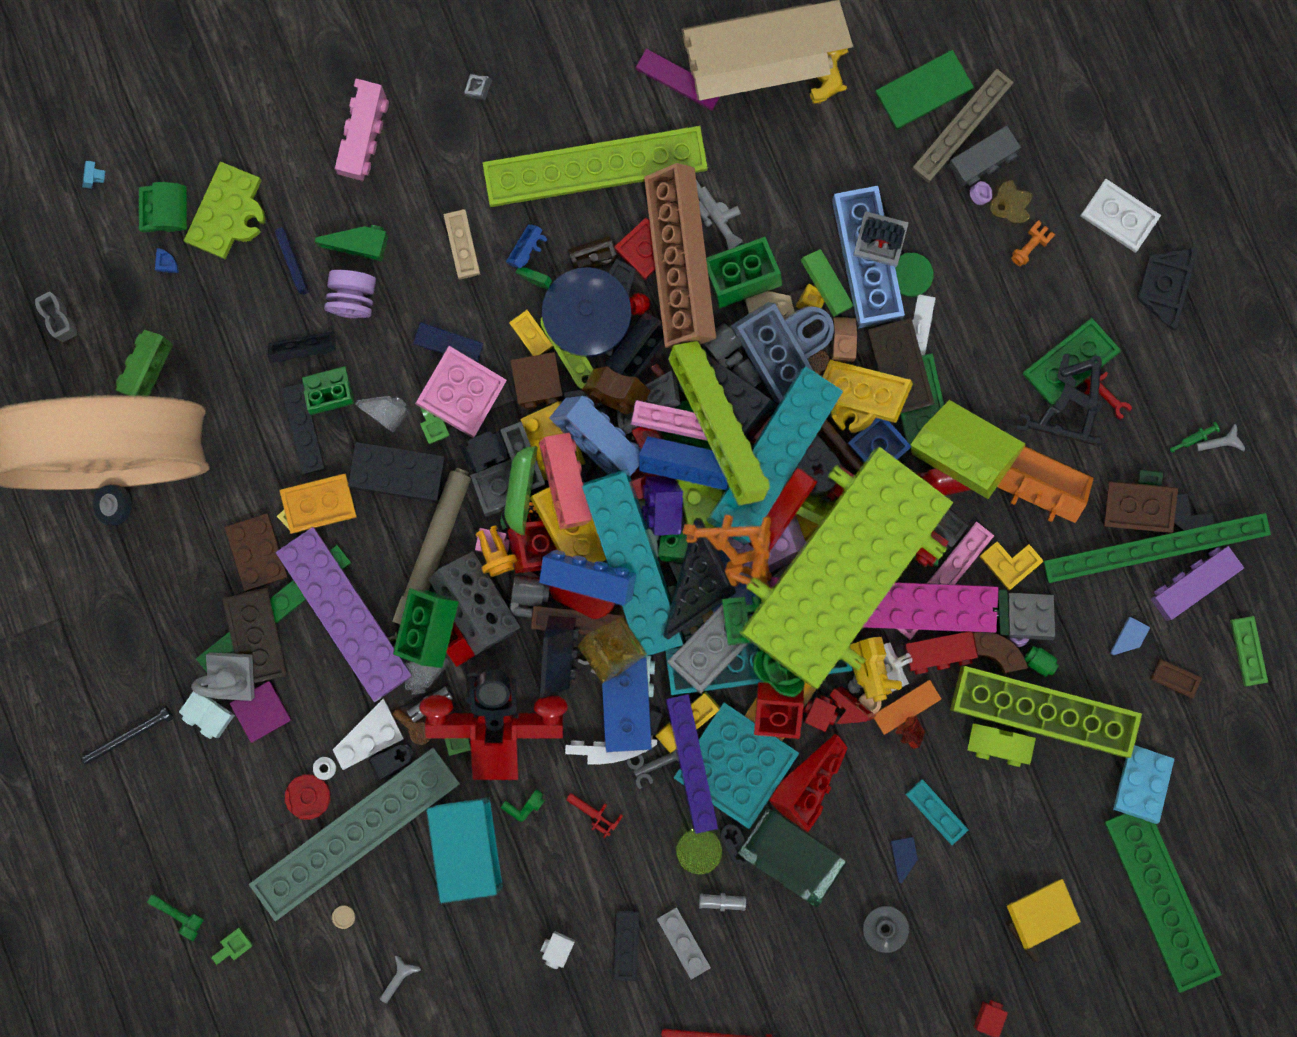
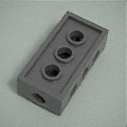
(481, 609)

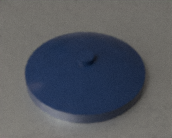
(586, 312)

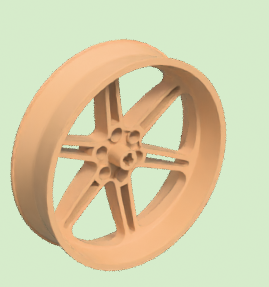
(100, 443)

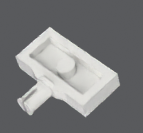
(894, 665)

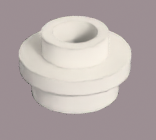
(331, 768)

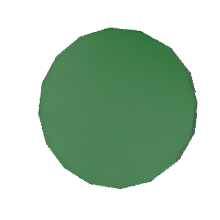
(913, 274)

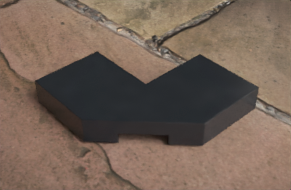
(1184, 519)

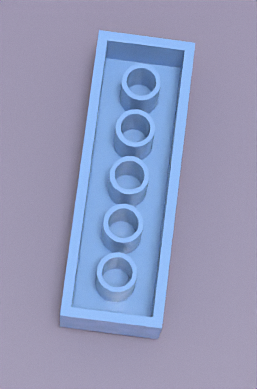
(871, 283)

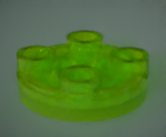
(699, 852)

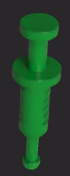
(1196, 437)

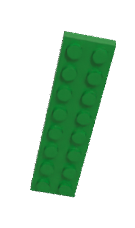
(1163, 901)

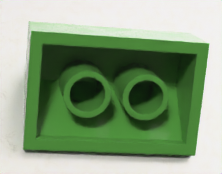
(144, 365)

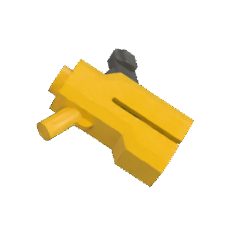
(872, 674)

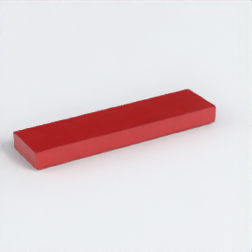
(788, 504)

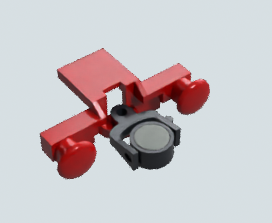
(492, 691)

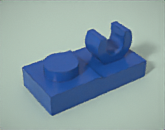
(526, 243)

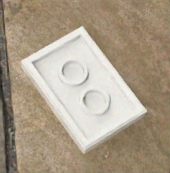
(1120, 215)

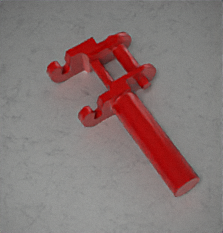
(592, 812)

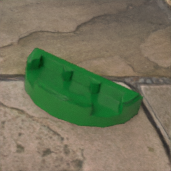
(534, 277)

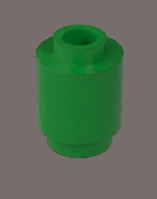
(1041, 661)

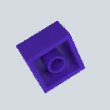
(662, 505)

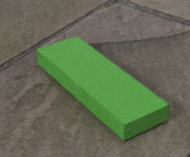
(827, 282)
(1249, 651)

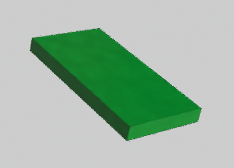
(924, 89)
(1082, 345)
(914, 420)

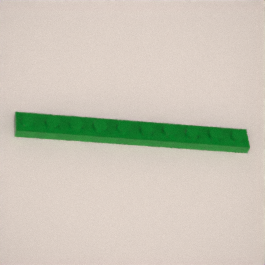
(1157, 548)

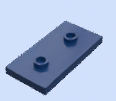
(628, 710)

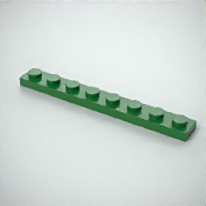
(282, 604)

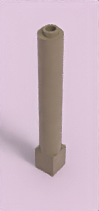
(437, 535)

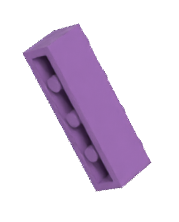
(1196, 583)

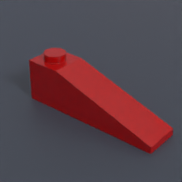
(803, 790)

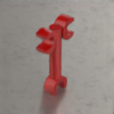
(1109, 397)

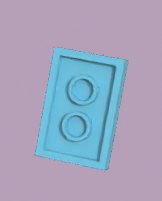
(1144, 784)

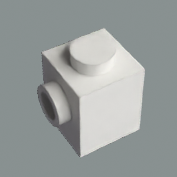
(557, 950)

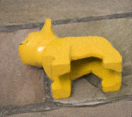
(831, 83)

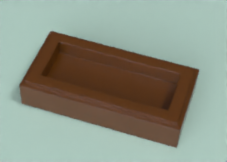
(1176, 678)

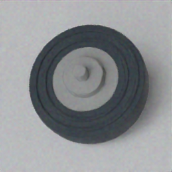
(112, 504)

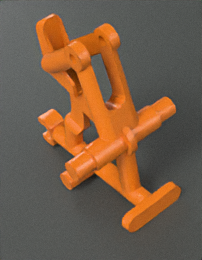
(760, 541)

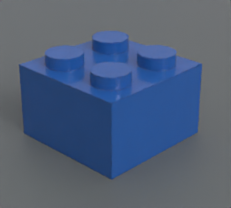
(879, 434)

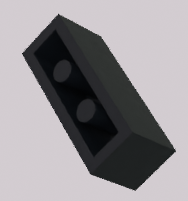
(637, 347)

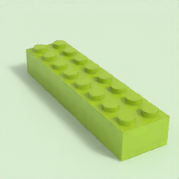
(1045, 712)

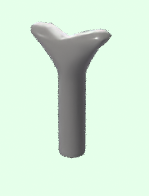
(1229, 440)
(402, 971)

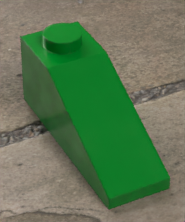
(359, 242)

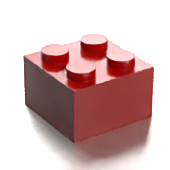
(530, 547)
(777, 713)

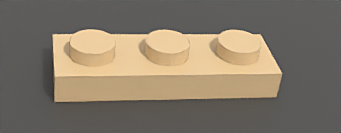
(461, 244)

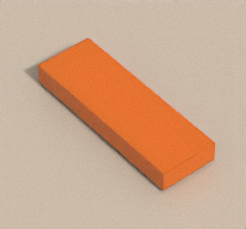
(906, 706)

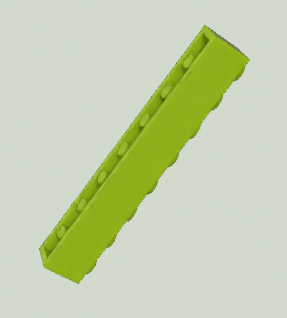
(719, 423)

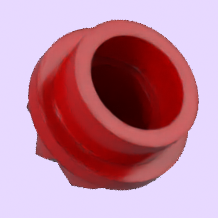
(639, 304)

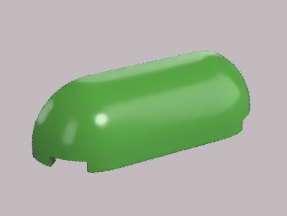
(520, 489)

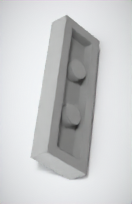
(683, 943)

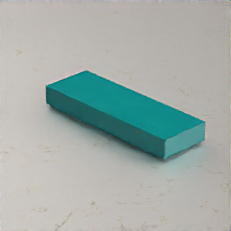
(936, 812)

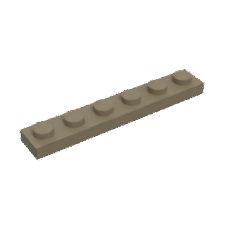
(962, 125)

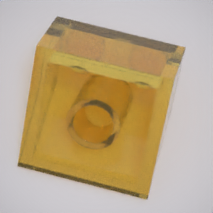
(611, 649)

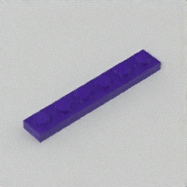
(691, 763)

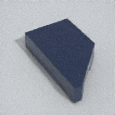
(904, 856)

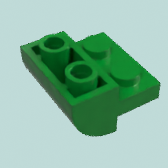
(163, 207)
(327, 390)

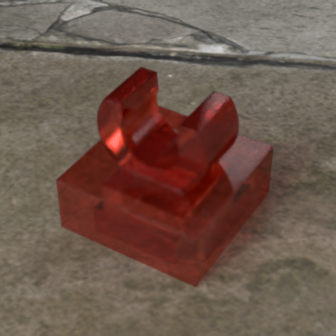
(912, 732)

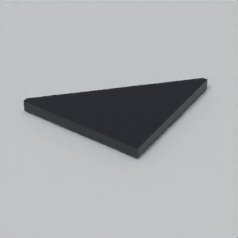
(699, 586)

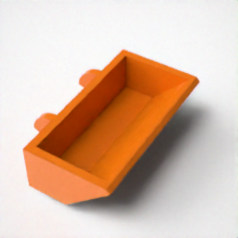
(1047, 485)

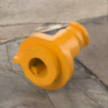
(499, 561)

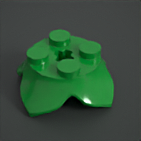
(772, 672)

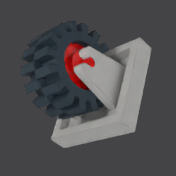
(880, 239)

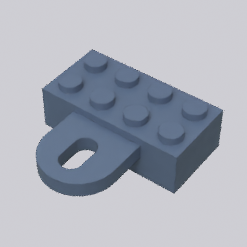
(778, 343)

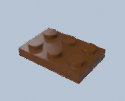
(1140, 506)
(255, 551)

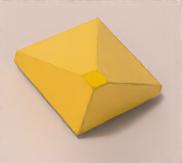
(810, 297)

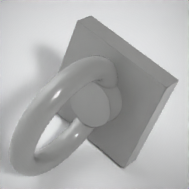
(227, 677)

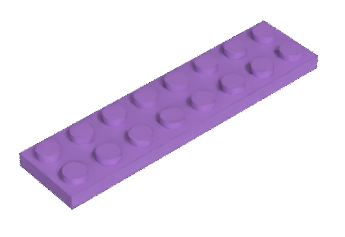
(344, 614)

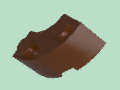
(615, 389)
(1000, 651)

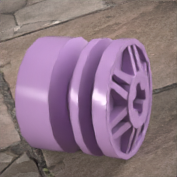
(350, 290)

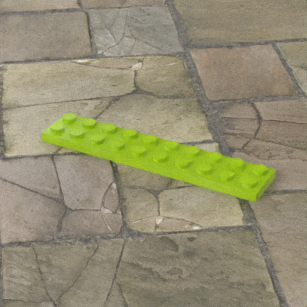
(591, 166)

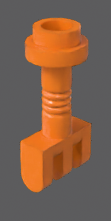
(1020, 257)

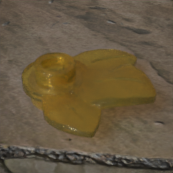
(1014, 203)

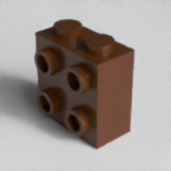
(536, 380)

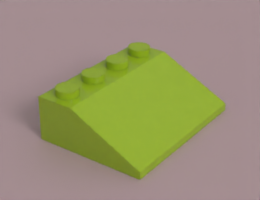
(967, 448)

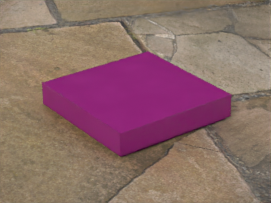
(261, 714)

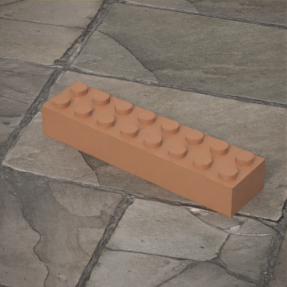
(679, 255)

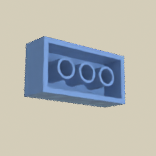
(596, 435)

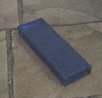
(291, 261)
(439, 340)

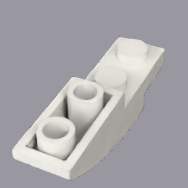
(597, 753)

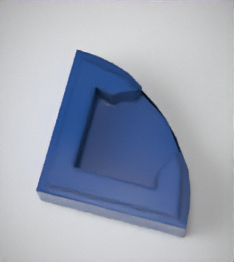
(165, 262)

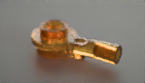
(819, 361)
(416, 730)

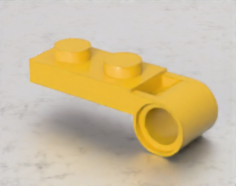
(703, 709)

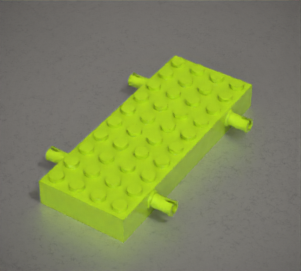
(846, 567)

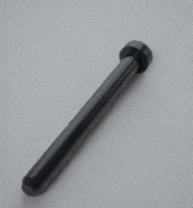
(165, 714)

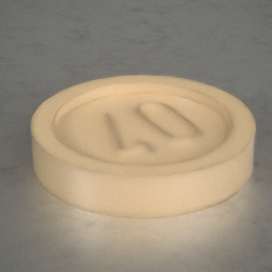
(343, 917)

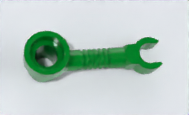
(190, 924)

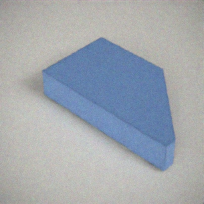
(1130, 636)

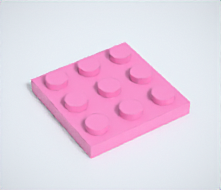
(461, 392)

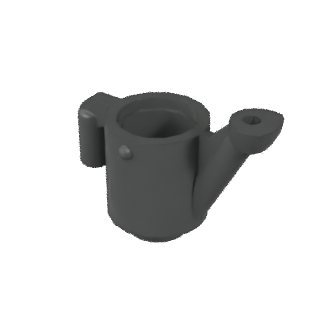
(723, 346)
(527, 592)

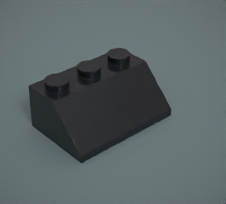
(558, 655)

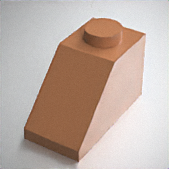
(844, 340)

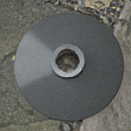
(897, 933)

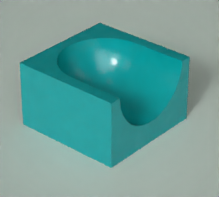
(465, 849)

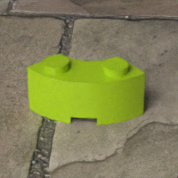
(1001, 744)

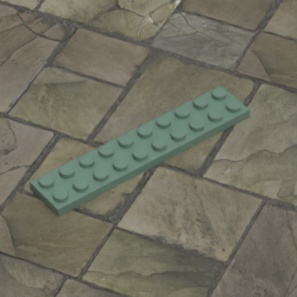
(354, 834)

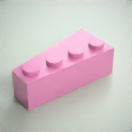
(361, 130)

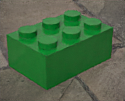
(743, 272)
(425, 628)

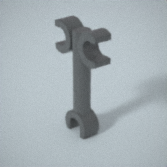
(641, 770)

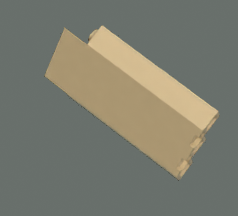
(765, 48)

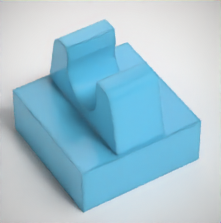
(92, 175)

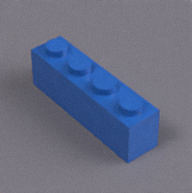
(681, 463)
(587, 577)

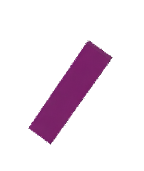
(672, 77)

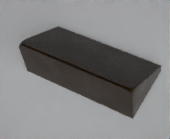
(593, 254)

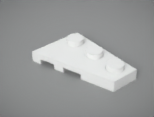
(369, 737)

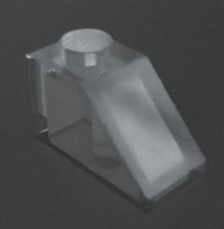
(384, 410)
(423, 676)

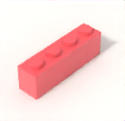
(565, 480)

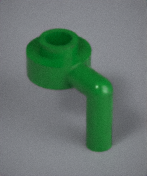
(534, 802)

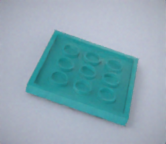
(741, 765)

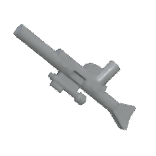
(719, 213)

